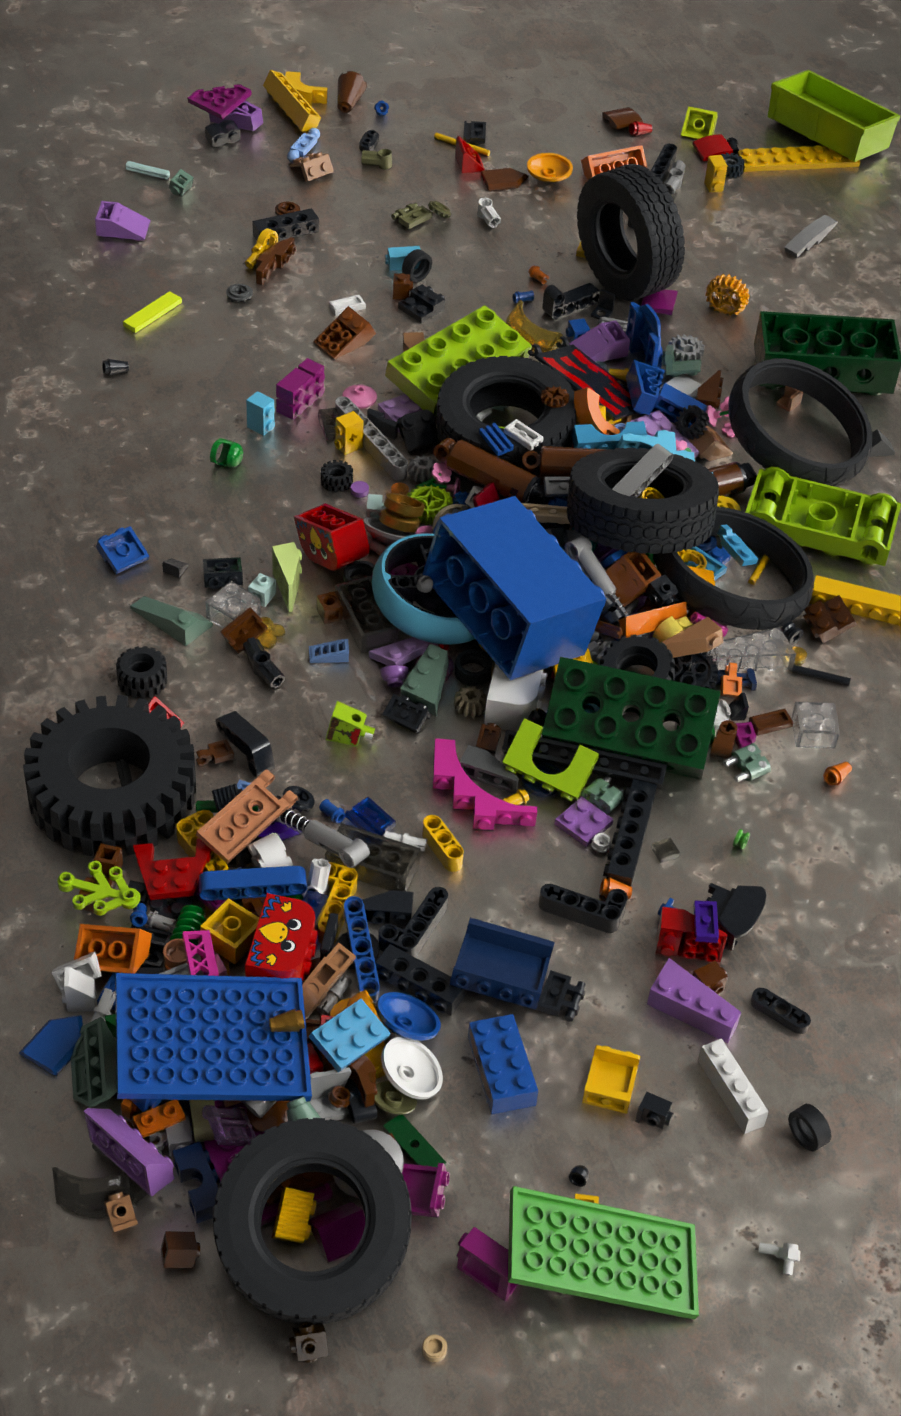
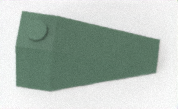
(173, 620)

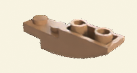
(325, 976)

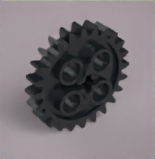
(689, 666)

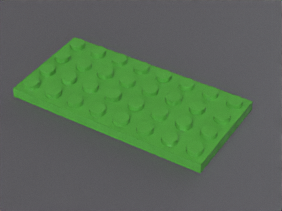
(602, 1253)

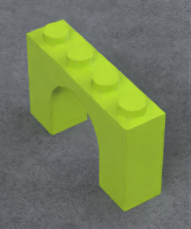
(568, 783)

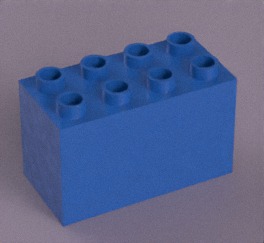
(513, 586)

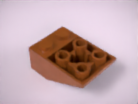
(345, 334)
(632, 576)

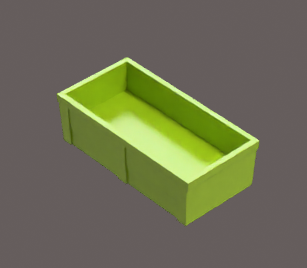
(832, 115)

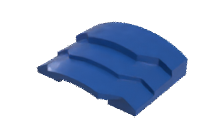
(644, 333)

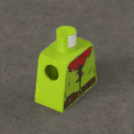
(348, 725)

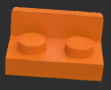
(159, 1118)

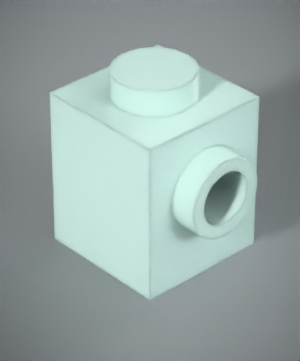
(264, 588)

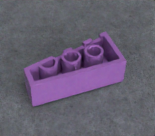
(693, 1002)

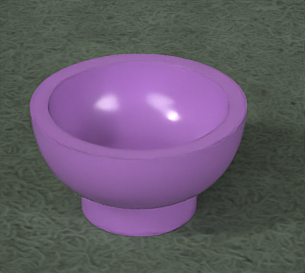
(394, 675)

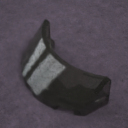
(88, 1195)

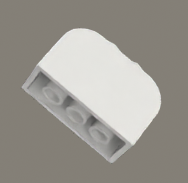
(513, 699)

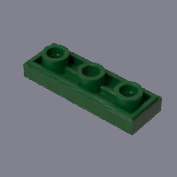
(408, 1137)

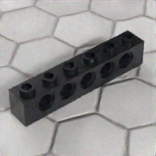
(631, 832)

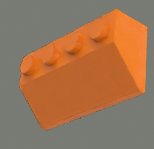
(610, 160)

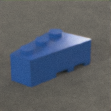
(672, 401)

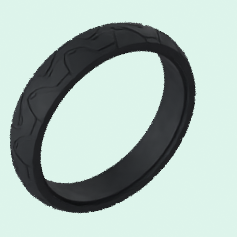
(820, 387)
(739, 610)

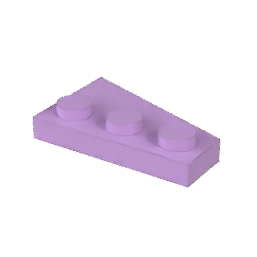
(400, 652)

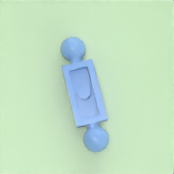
(303, 144)

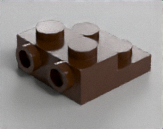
(829, 618)

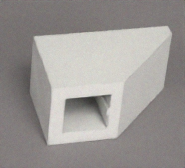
(77, 991)

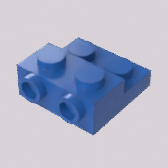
(122, 549)

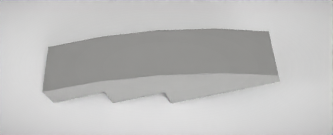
(810, 235)

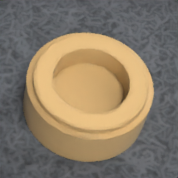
(434, 1348)

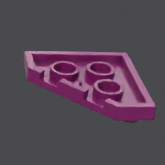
(220, 100)

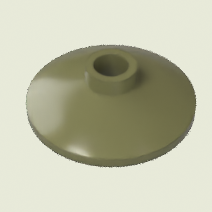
(393, 1100)

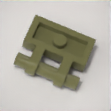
(412, 215)

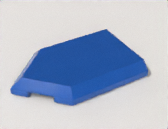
(54, 1044)

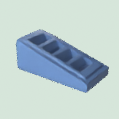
(336, 651)

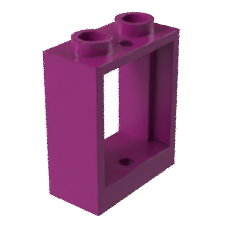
(485, 1262)

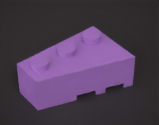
(245, 116)

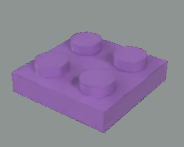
(583, 821)

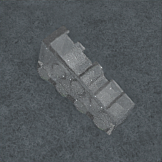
(755, 650)

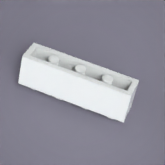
(733, 1086)

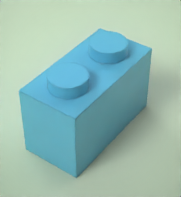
(260, 413)

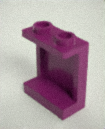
(426, 1188)

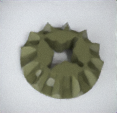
(440, 209)

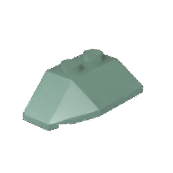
(94, 1064)

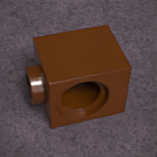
(329, 607)

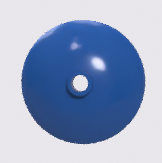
(408, 1016)

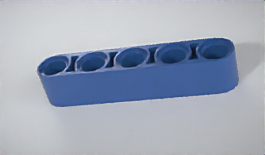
(252, 883)
(358, 940)

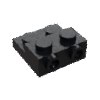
(422, 303)
(221, 571)

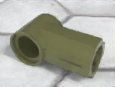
(379, 158)

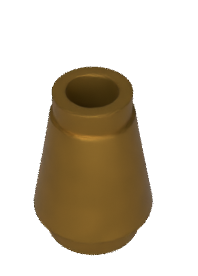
(287, 1022)

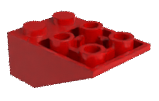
(677, 937)

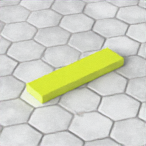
(152, 312)

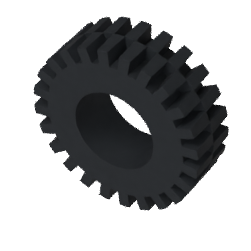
(101, 736)

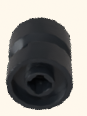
(610, 613)

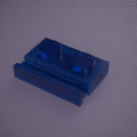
(370, 817)

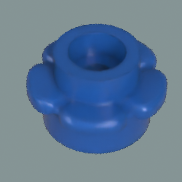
(384, 111)

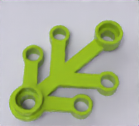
(101, 890)

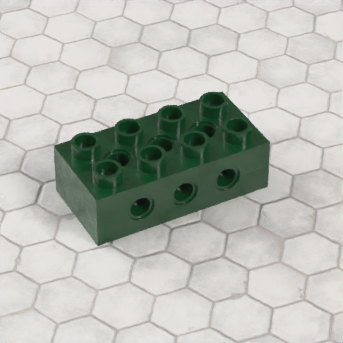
(851, 349)
(650, 698)

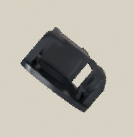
(737, 910)

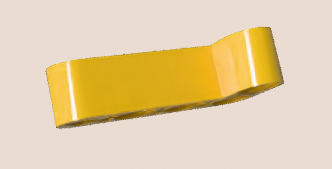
(187, 838)
(342, 884)

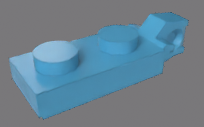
(736, 547)

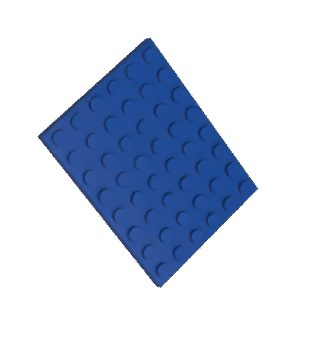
(208, 1038)

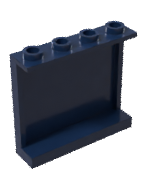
(502, 963)

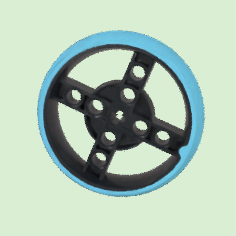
(396, 591)

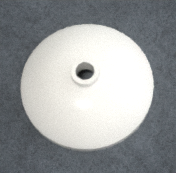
(411, 1068)

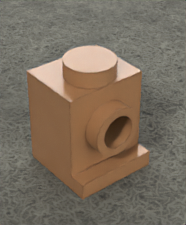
(124, 1221)

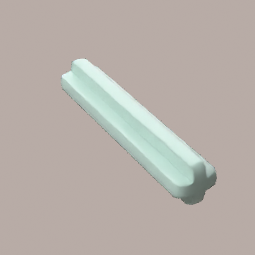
(147, 170)

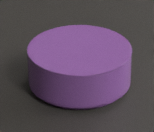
(359, 489)

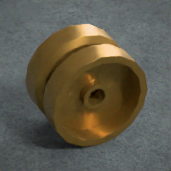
(401, 512)

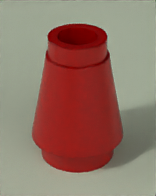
(638, 128)

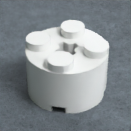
(269, 852)

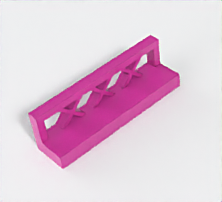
(204, 949)

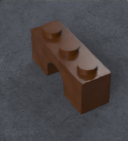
(108, 857)

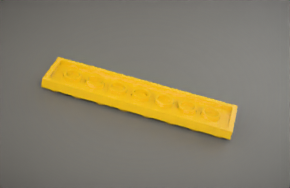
(793, 158)

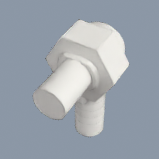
(788, 1253)

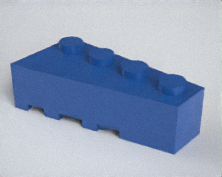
(644, 386)

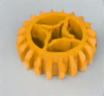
(719, 298)

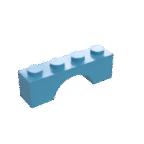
(588, 437)

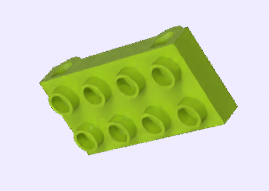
(427, 365)
(826, 515)

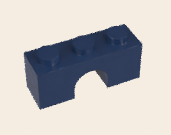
(193, 1164)

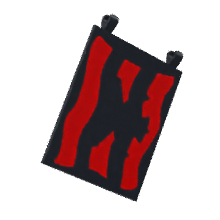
(584, 373)

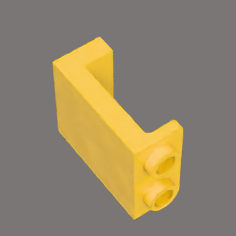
(611, 1079)

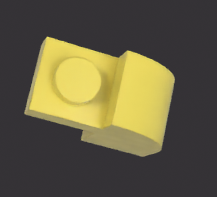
(671, 627)

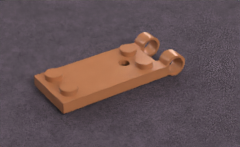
(237, 822)

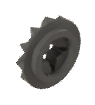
(233, 292)

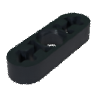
(783, 1019)

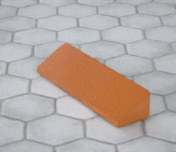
(650, 620)

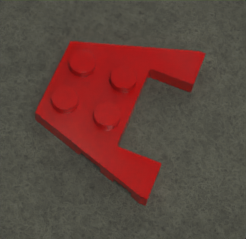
(171, 876)

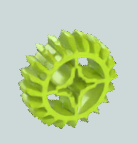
(433, 499)

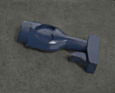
(748, 678)

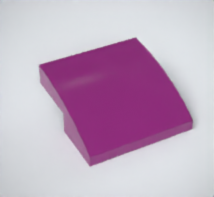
(662, 301)

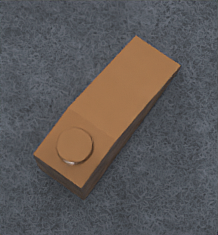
(695, 639)

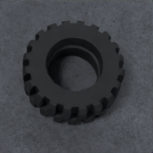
(640, 651)

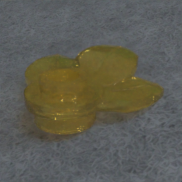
(269, 638)

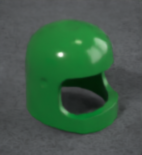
(230, 455)

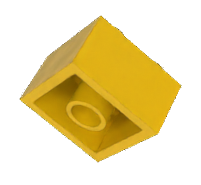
(231, 930)

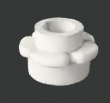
(603, 839)

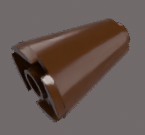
(350, 89)

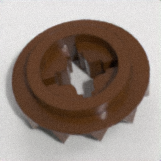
(286, 207)
(559, 401)

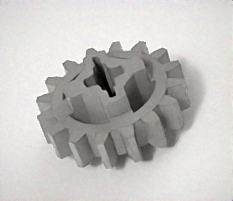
(687, 347)

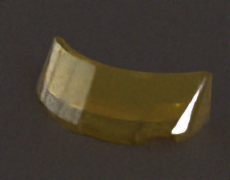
(531, 332)

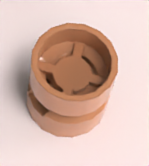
(174, 954)

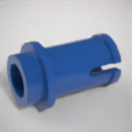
(524, 296)
(336, 814)
(139, 916)

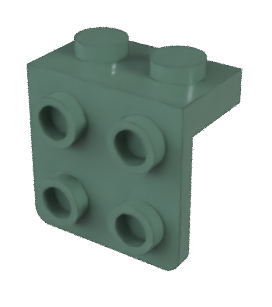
(676, 368)

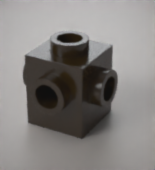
(309, 1342)

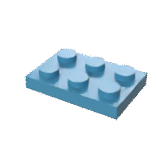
(349, 1035)

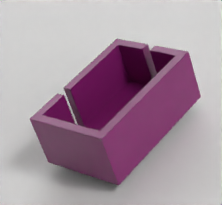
(300, 389)

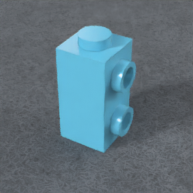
(396, 255)

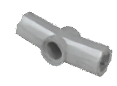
(675, 177)

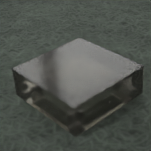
(665, 850)

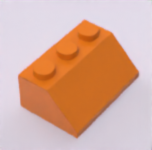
(116, 947)

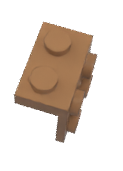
(314, 165)

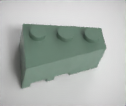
(427, 678)

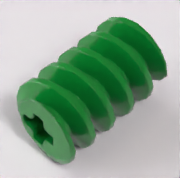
(189, 920)

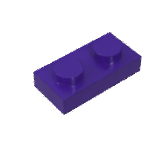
(706, 921)

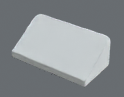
(86, 964)

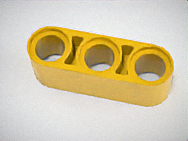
(443, 843)

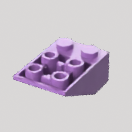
(120, 222)
(604, 342)

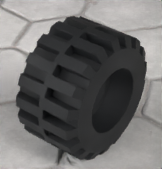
(141, 672)

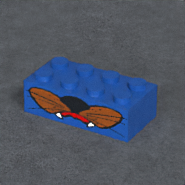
(502, 1064)

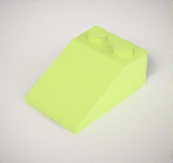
(287, 571)

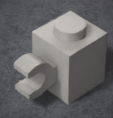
(174, 1136)

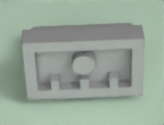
(321, 1085)

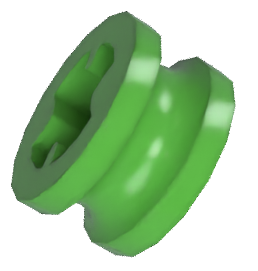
(741, 839)

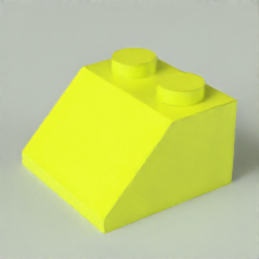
(699, 123)

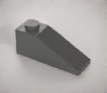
(486, 769)

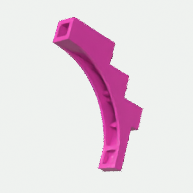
(467, 795)

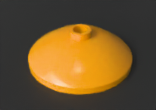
(549, 167)

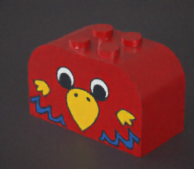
(331, 536)
(283, 939)

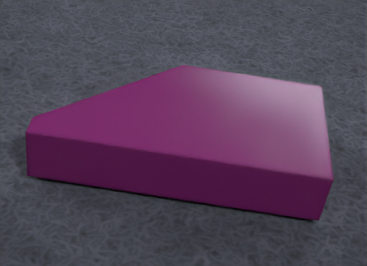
(745, 734)

